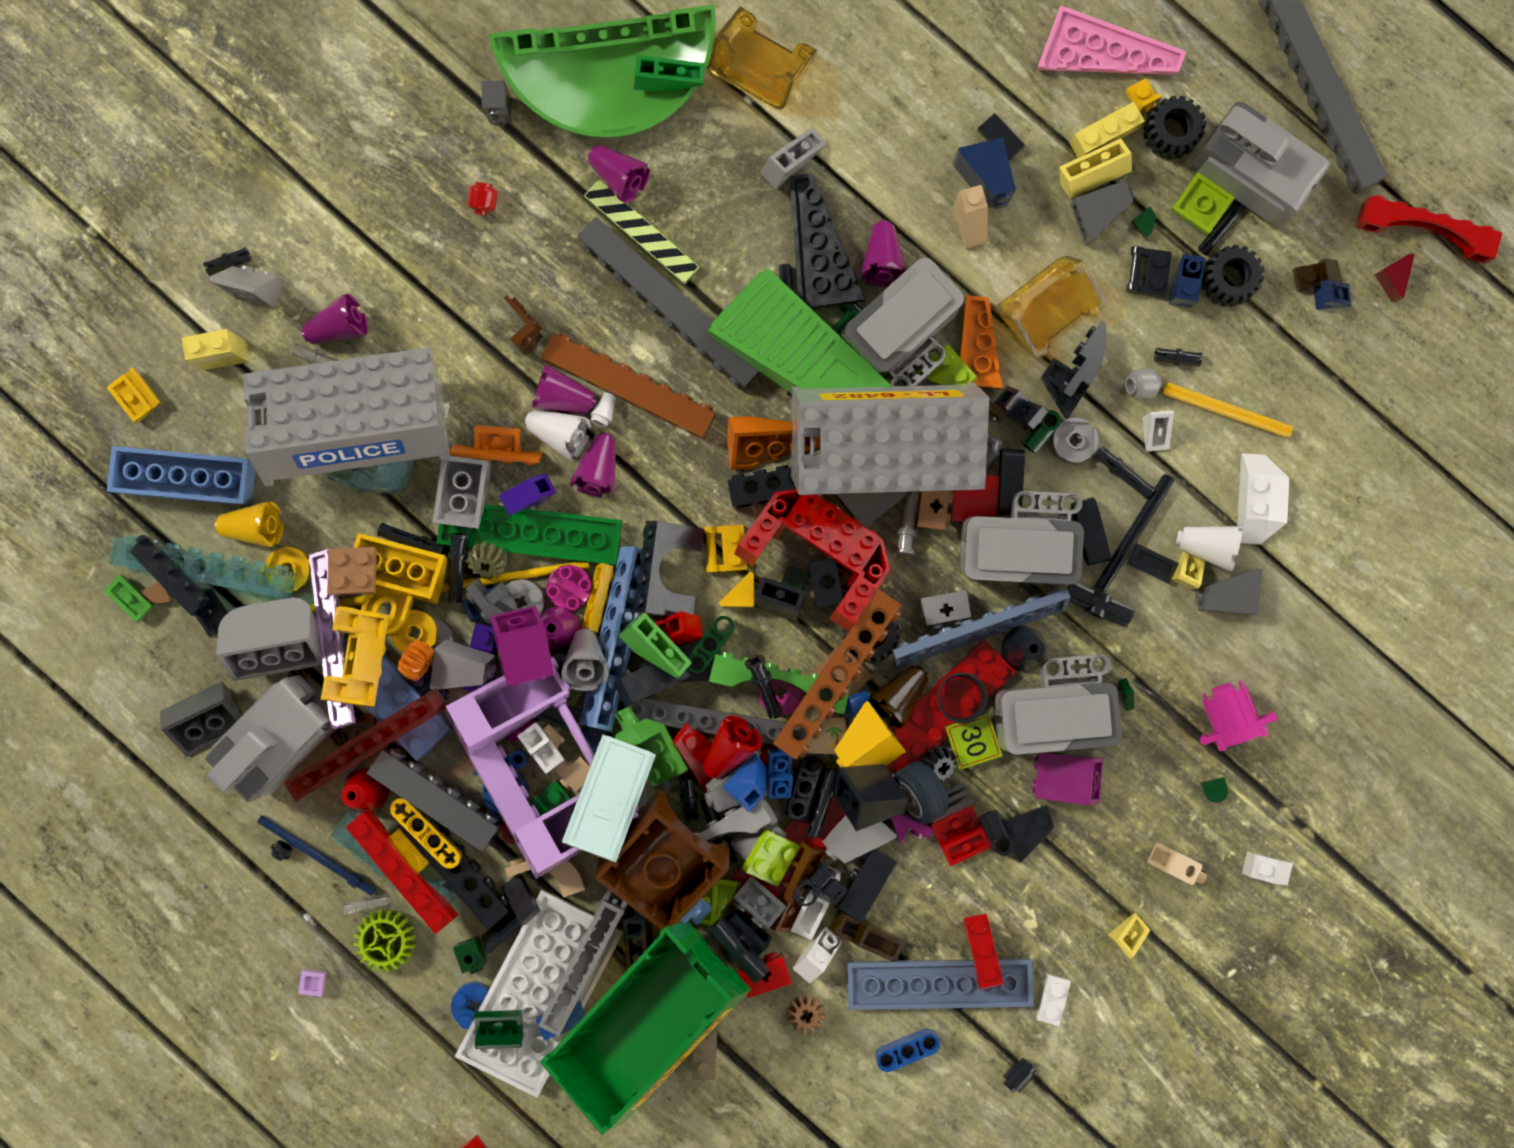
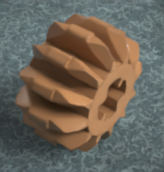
(797, 1012)

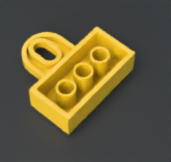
(401, 577)

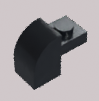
(1020, 409)

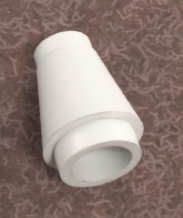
(603, 411)

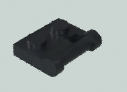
(1155, 275)

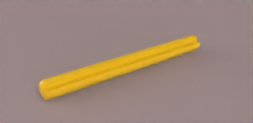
(1227, 410)

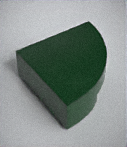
(1145, 222)
(1128, 693)

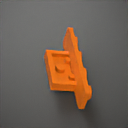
(497, 444)

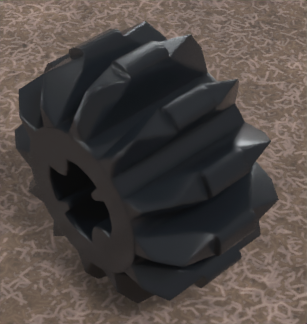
(941, 761)

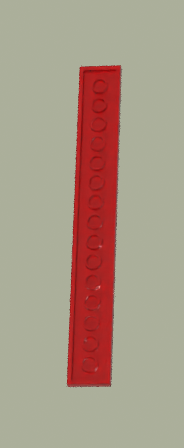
(922, 730)

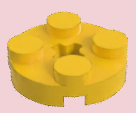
(297, 559)
(421, 621)

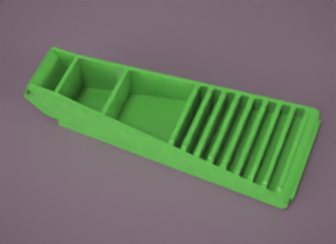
(789, 340)

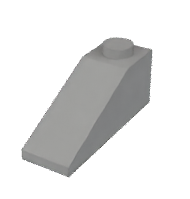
(792, 158)

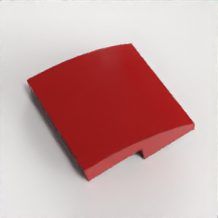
(977, 501)
(960, 835)

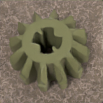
(487, 560)

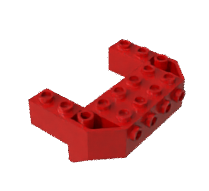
(832, 533)

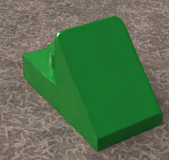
(550, 798)

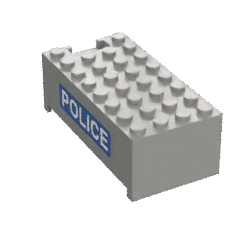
(345, 414)

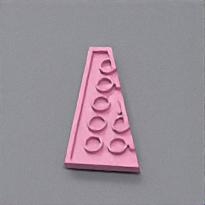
(1093, 45)

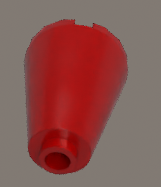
(731, 746)
(363, 792)

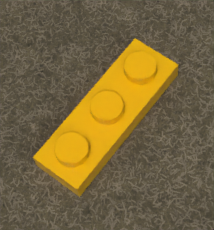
(598, 597)

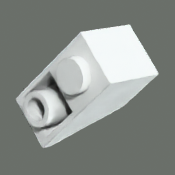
(817, 955)

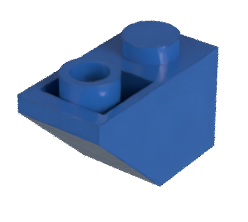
(748, 783)

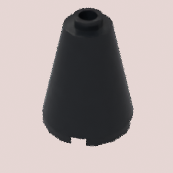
(1016, 648)

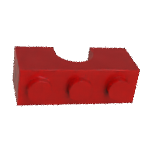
(983, 952)

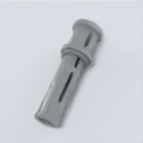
(907, 532)

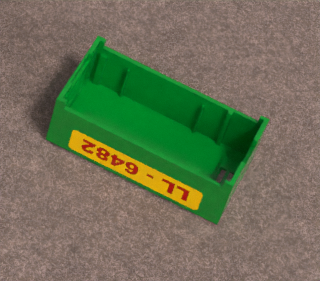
(644, 1026)

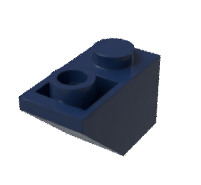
(1187, 281)

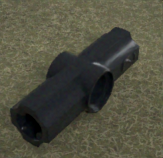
(1100, 604)
(738, 950)

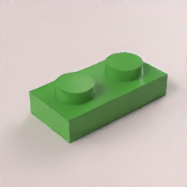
(129, 598)

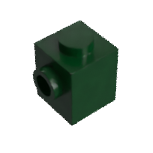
(470, 955)

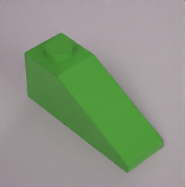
(654, 645)

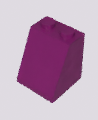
(522, 646)
(1068, 778)

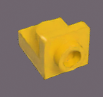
(1143, 96)

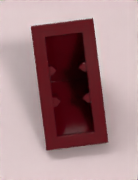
(1396, 277)

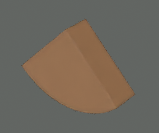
(157, 594)

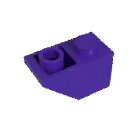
(528, 494)

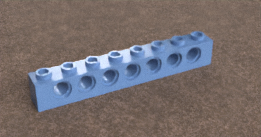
(603, 702)

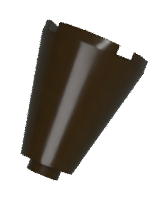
(900, 695)

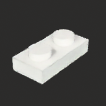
(1053, 999)

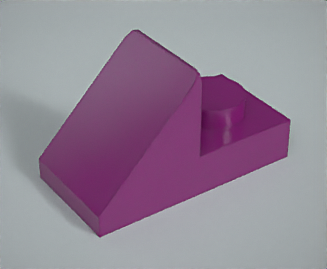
(902, 823)

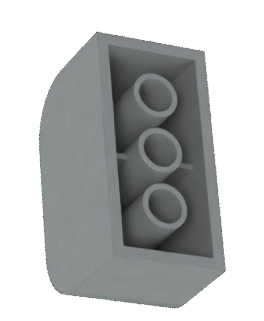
(268, 639)

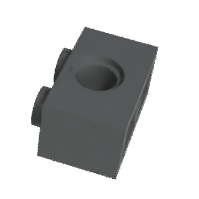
(497, 102)

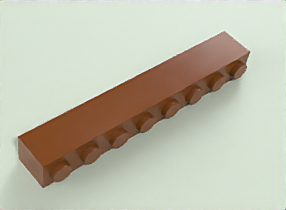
(628, 386)

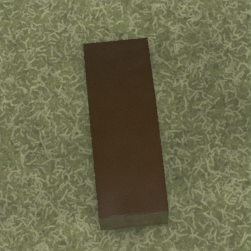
(866, 936)

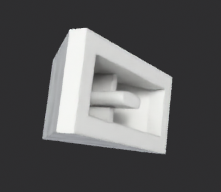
(1158, 430)

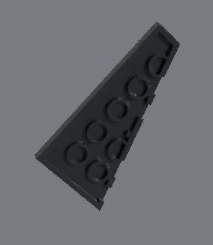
(822, 263)

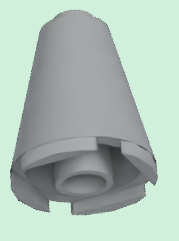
(584, 662)

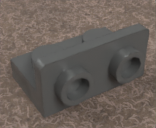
(759, 903)

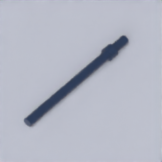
(354, 879)

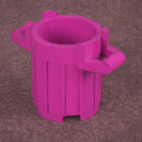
(1233, 716)

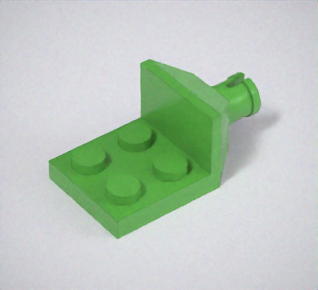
(652, 738)

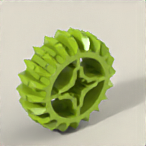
(386, 948)

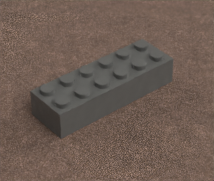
(436, 798)

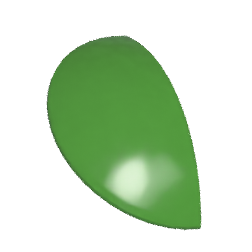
(587, 72)

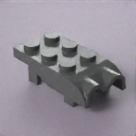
(488, 600)

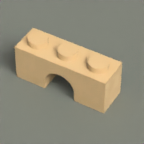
(572, 772)

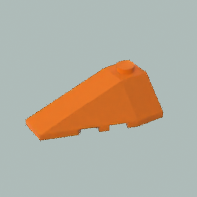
(759, 440)

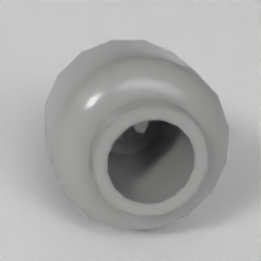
(1143, 383)

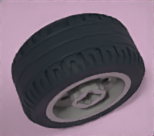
(924, 790)

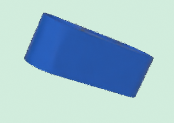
(919, 1050)

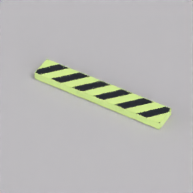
(641, 232)

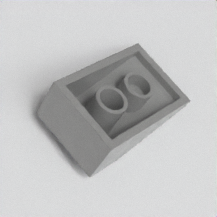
(249, 285)
(462, 492)

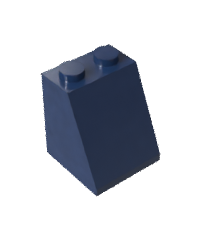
(987, 166)

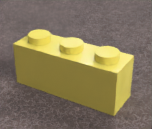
(1107, 130)
(1095, 168)

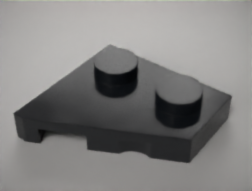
(1053, 378)
(1028, 830)

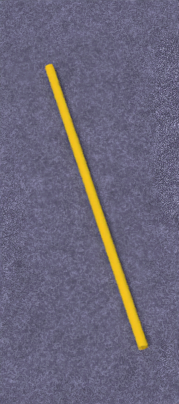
(504, 577)

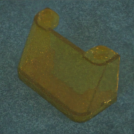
(758, 62)
(1051, 303)

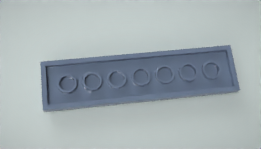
(973, 631)
(935, 985)

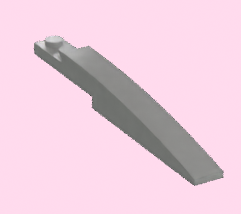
(583, 962)

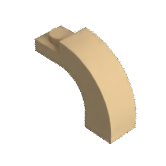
(567, 875)

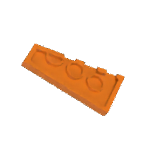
(979, 344)

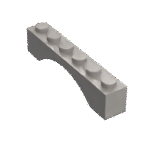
(740, 821)

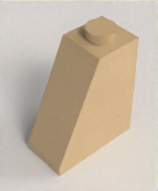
(972, 216)

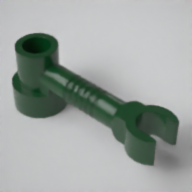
(850, 310)

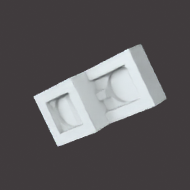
(541, 748)

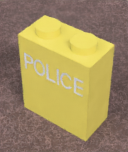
(215, 349)

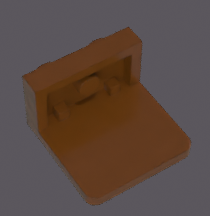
(529, 335)

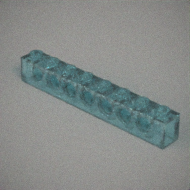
(281, 579)

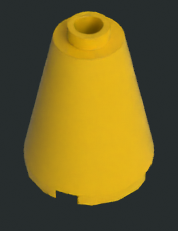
(252, 524)

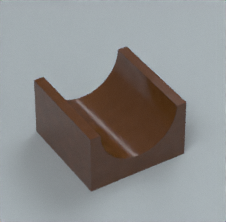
(663, 865)

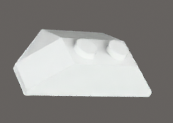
(1261, 498)

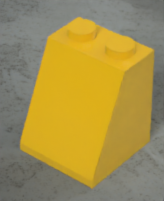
(868, 741)

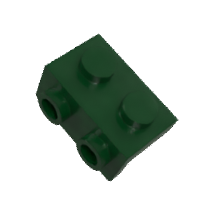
(498, 1029)

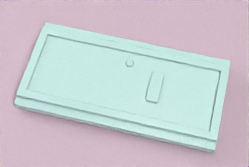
(608, 798)

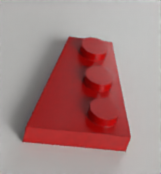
(694, 750)

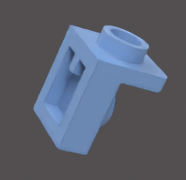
(697, 913)

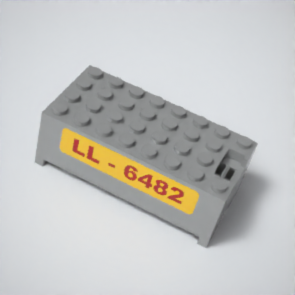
(889, 439)

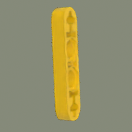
(423, 835)

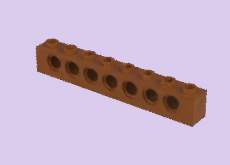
(879, 603)

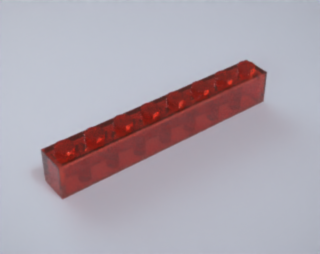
(366, 744)

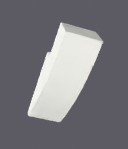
(811, 916)

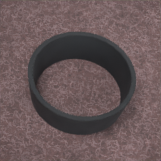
(983, 702)

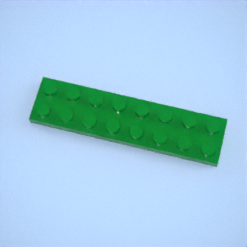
(544, 534)

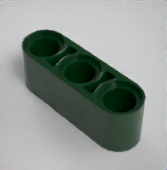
(720, 638)

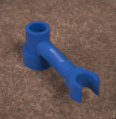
(513, 759)

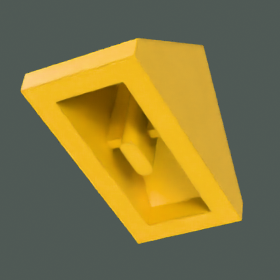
(742, 594)

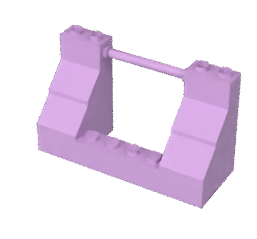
(488, 718)

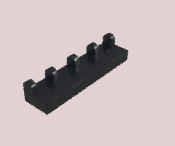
(169, 575)

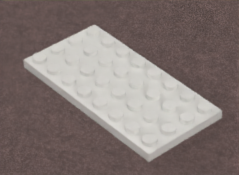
(528, 984)

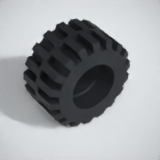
(1187, 115)
(1247, 266)
(888, 644)

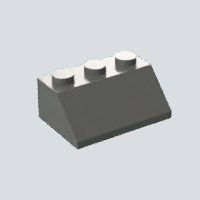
(200, 718)

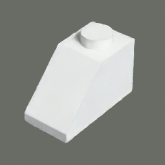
(1267, 868)

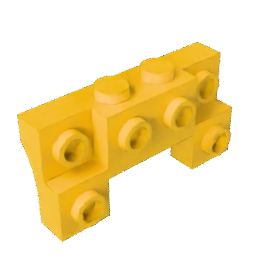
(362, 658)

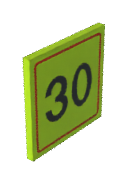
(974, 741)

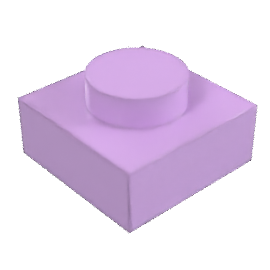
(312, 982)

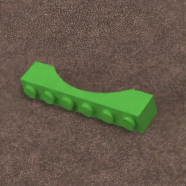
(732, 672)

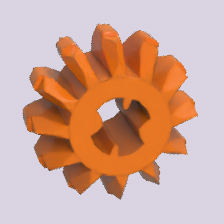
(416, 660)

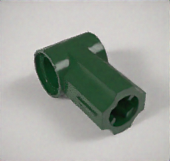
(1038, 436)

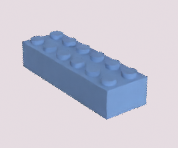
(181, 476)
(397, 692)

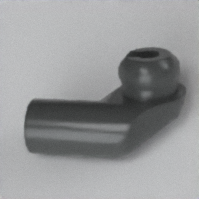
(995, 446)

